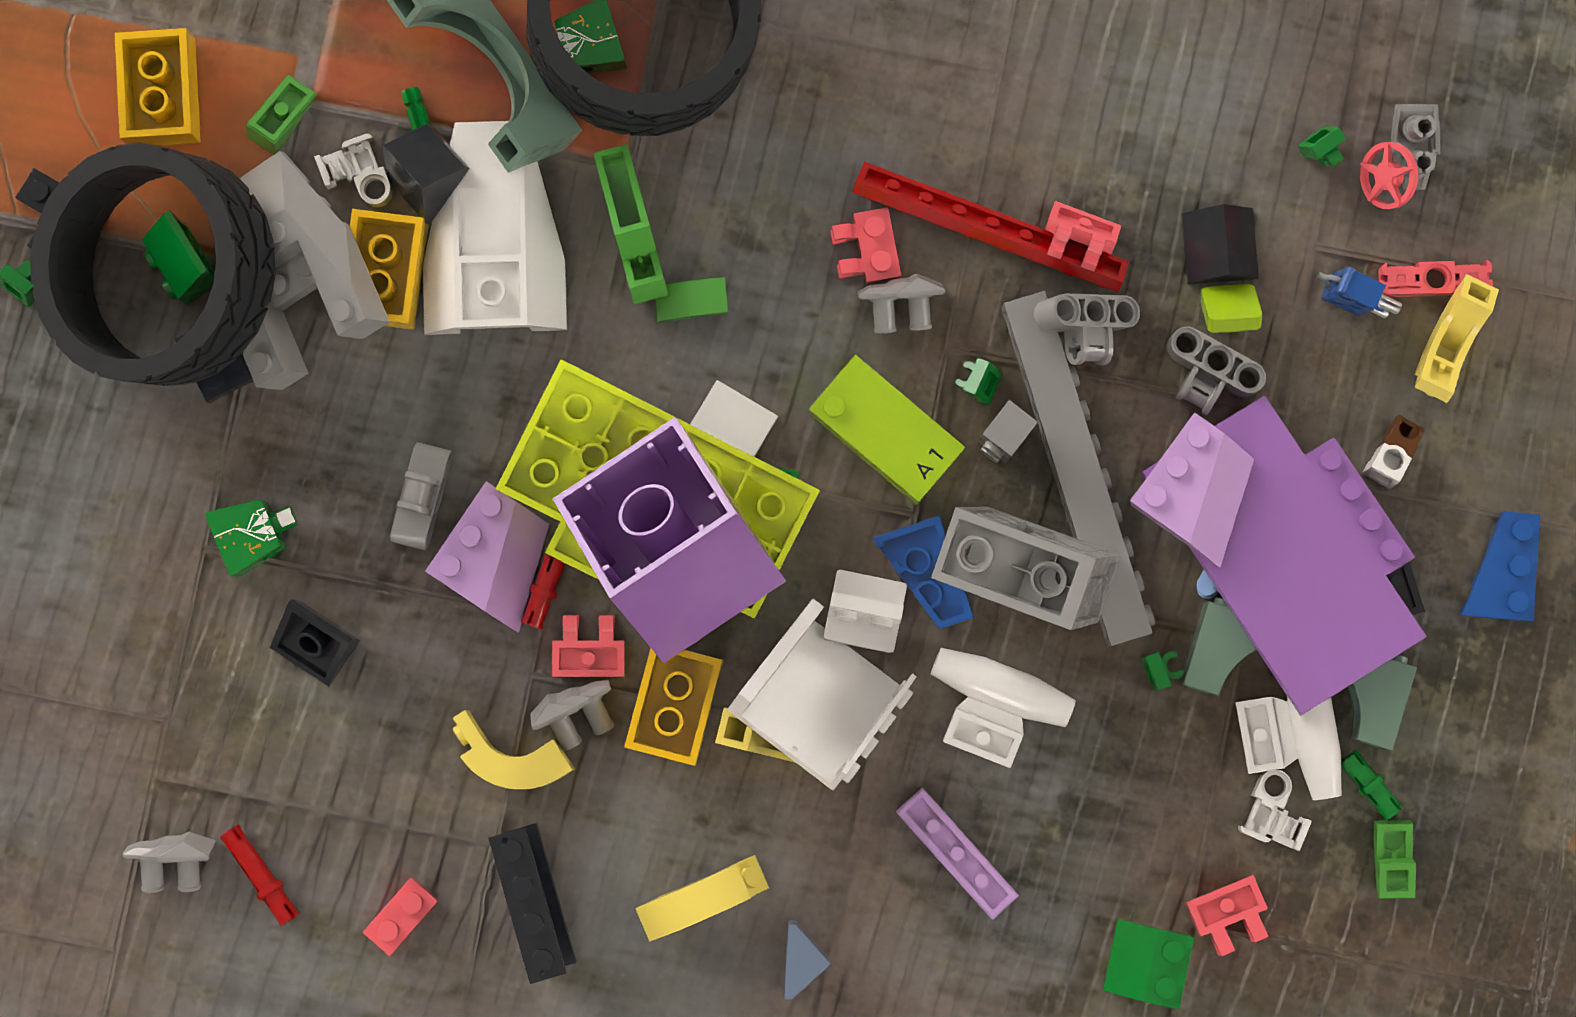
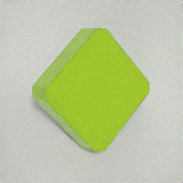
(1231, 308)

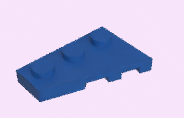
(914, 556)
(1508, 572)

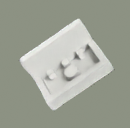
(865, 611)

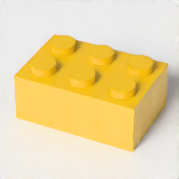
(157, 87)
(394, 256)
(674, 706)

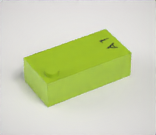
(886, 429)

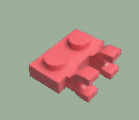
(1084, 228)
(875, 245)
(588, 657)
(1226, 906)

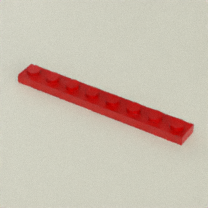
(984, 225)

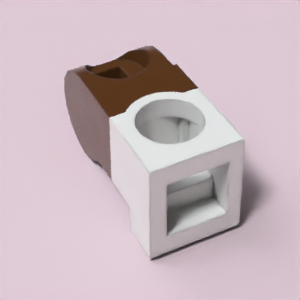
(1394, 452)

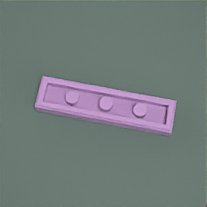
(957, 853)

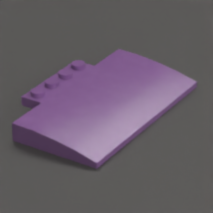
(1310, 563)

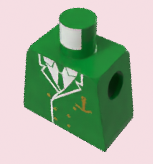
(591, 38)
(249, 534)

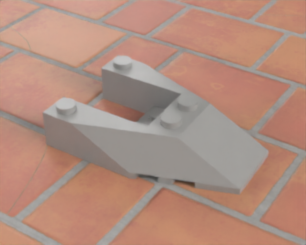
(310, 254)

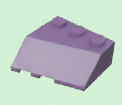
(1197, 488)
(493, 555)

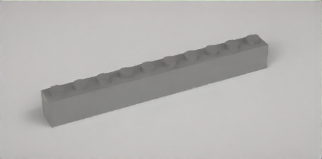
(1075, 463)

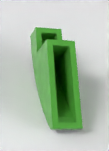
(630, 224)

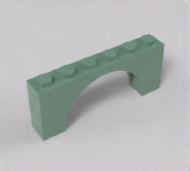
(538, 120)
(1375, 698)

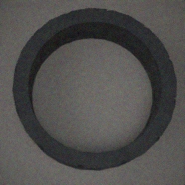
(640, 112)
(65, 258)

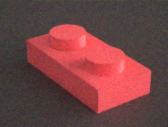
(400, 916)

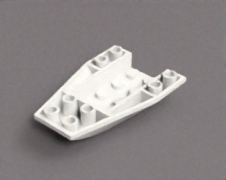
(493, 247)

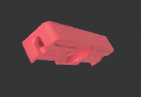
(1411, 280)

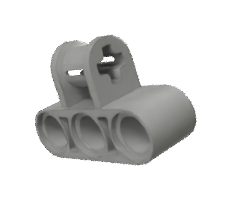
(1087, 323)
(1203, 383)
(421, 496)

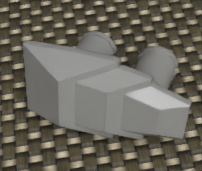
(1419, 131)
(915, 289)
(557, 707)
(184, 849)

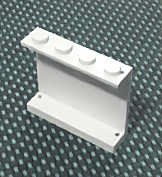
(819, 701)

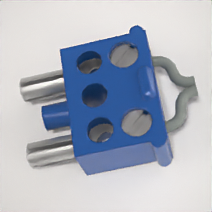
(1357, 293)

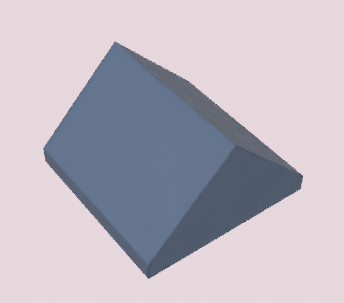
(803, 960)

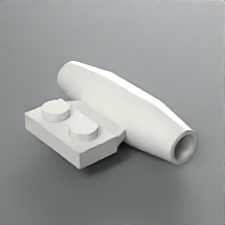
(996, 702)
(1278, 735)

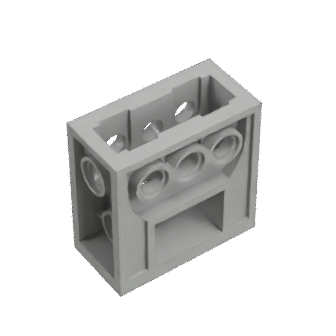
(1019, 566)

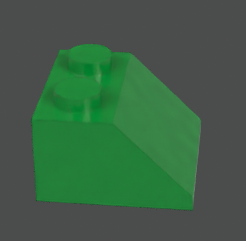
(179, 258)
(1148, 963)

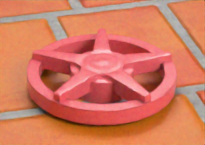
(1388, 175)

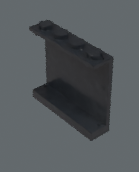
(533, 902)

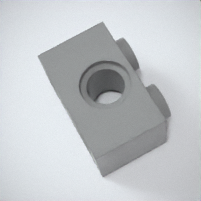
(1006, 433)

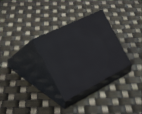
(423, 170)
(1220, 244)
(313, 642)

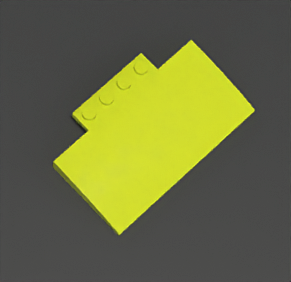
(590, 422)

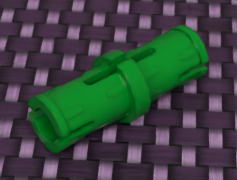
(1371, 785)

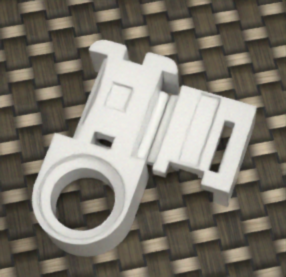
(356, 161)
(1271, 821)

